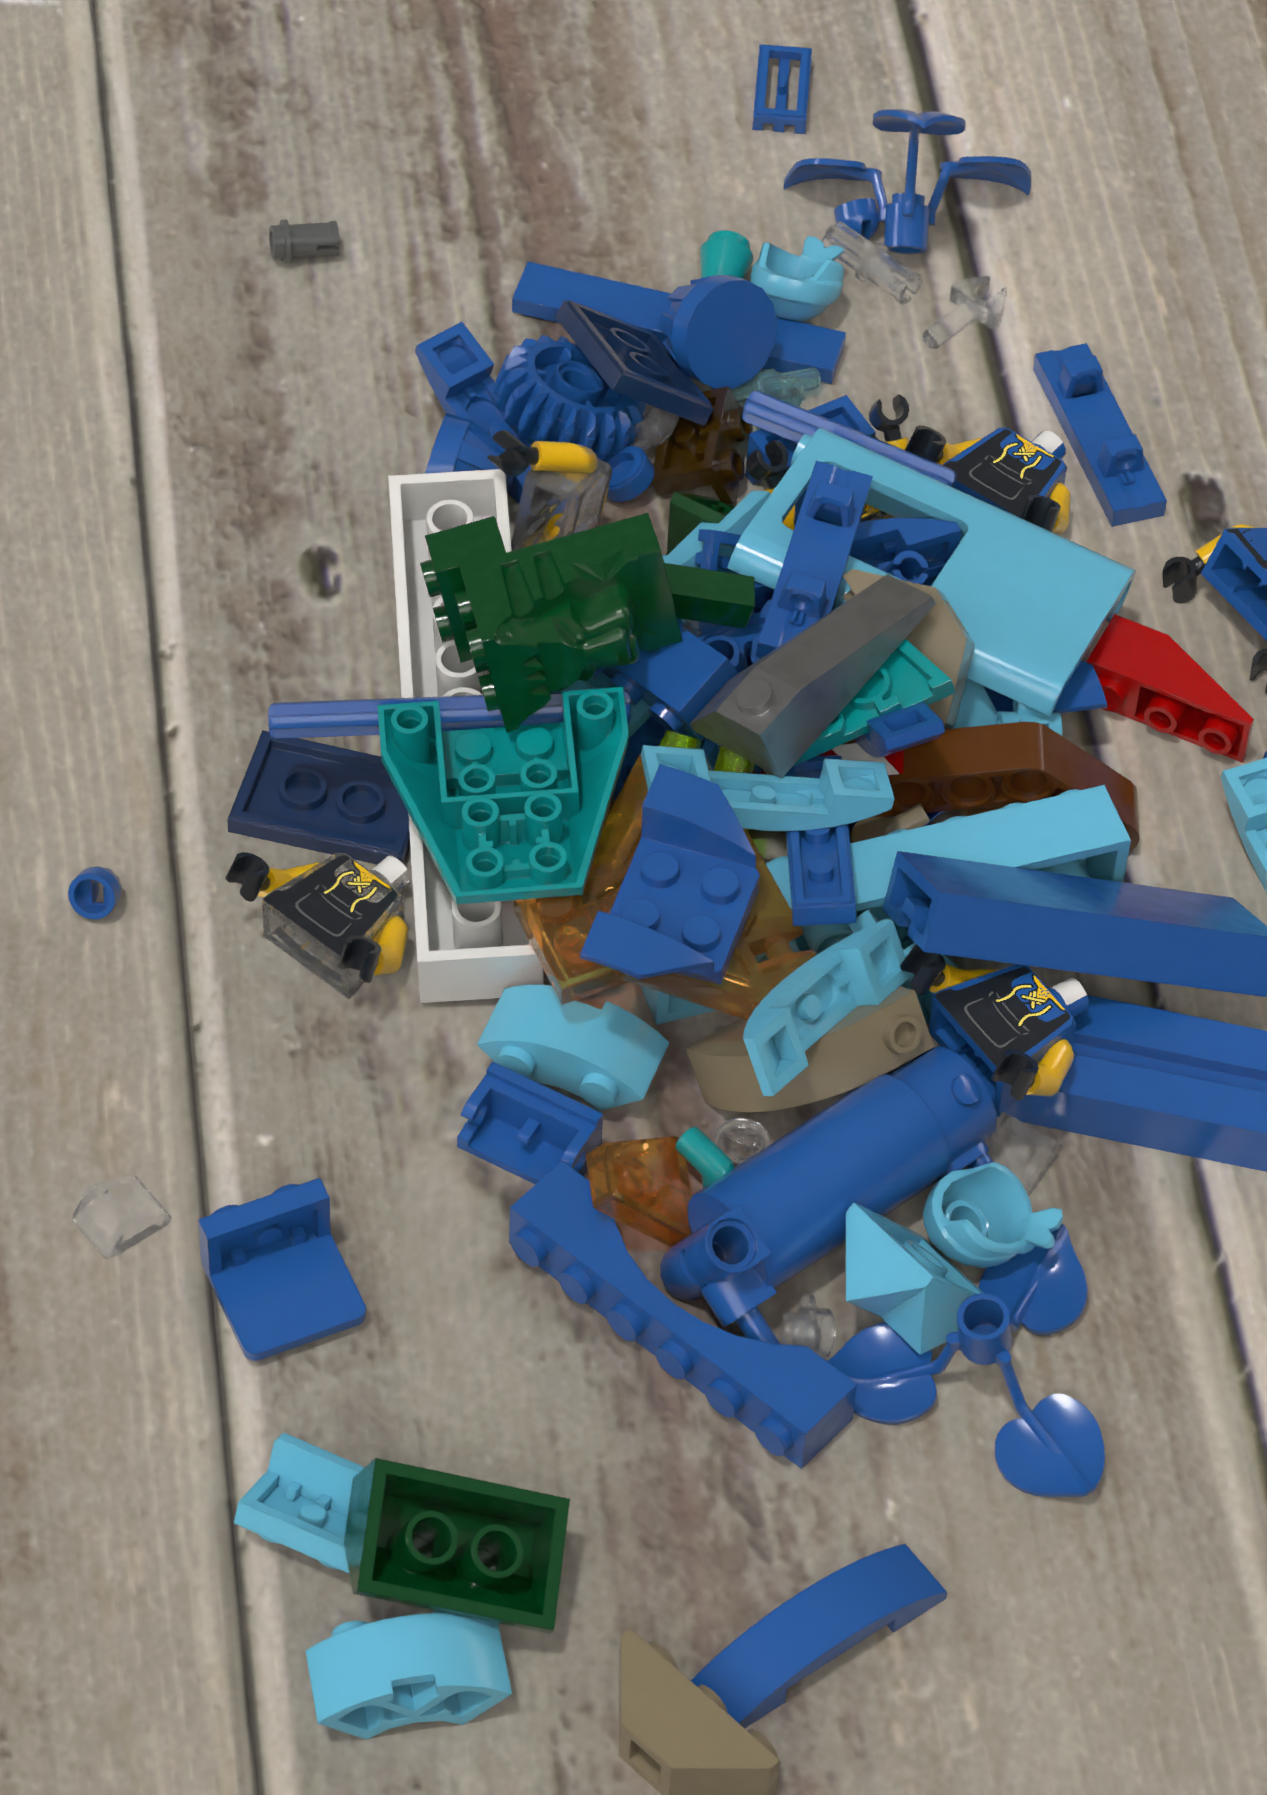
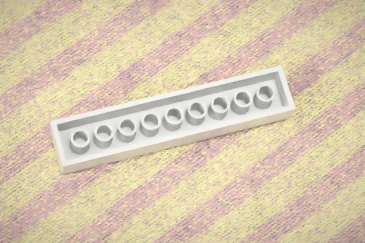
(462, 947)

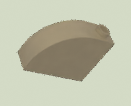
(847, 1056)

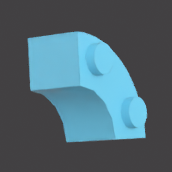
(574, 1046)
(407, 1672)

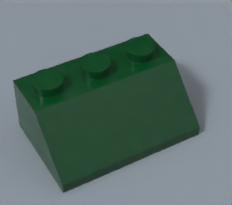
(456, 1544)

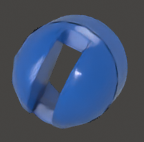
(859, 215)
(85, 889)

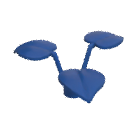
(907, 215)
(1048, 1449)

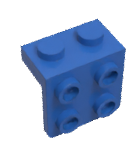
(279, 1270)

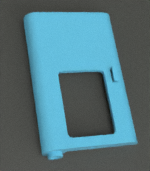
(1014, 585)

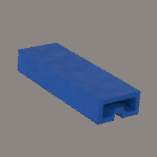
(1078, 924)
(1162, 1084)

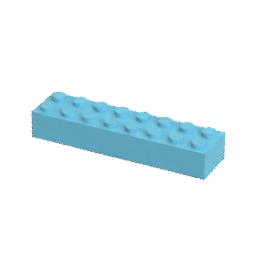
(1058, 834)

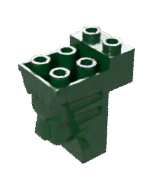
(550, 607)

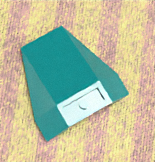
(510, 808)

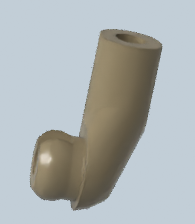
(880, 826)

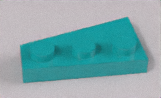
(899, 683)

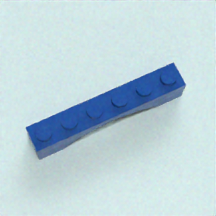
(775, 1390)

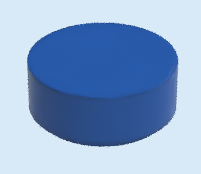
(630, 473)

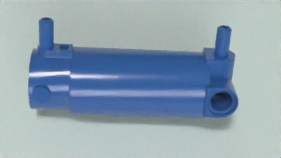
(793, 1196)

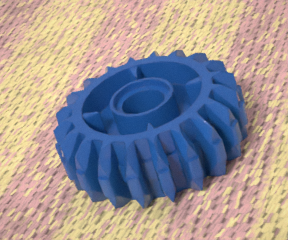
(561, 397)

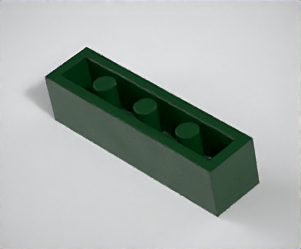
(711, 595)

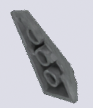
(801, 686)

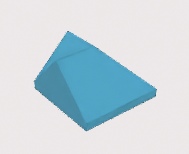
(902, 1279)

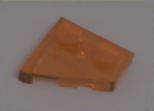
(642, 1186)

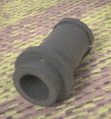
(303, 240)

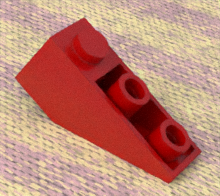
(1164, 688)

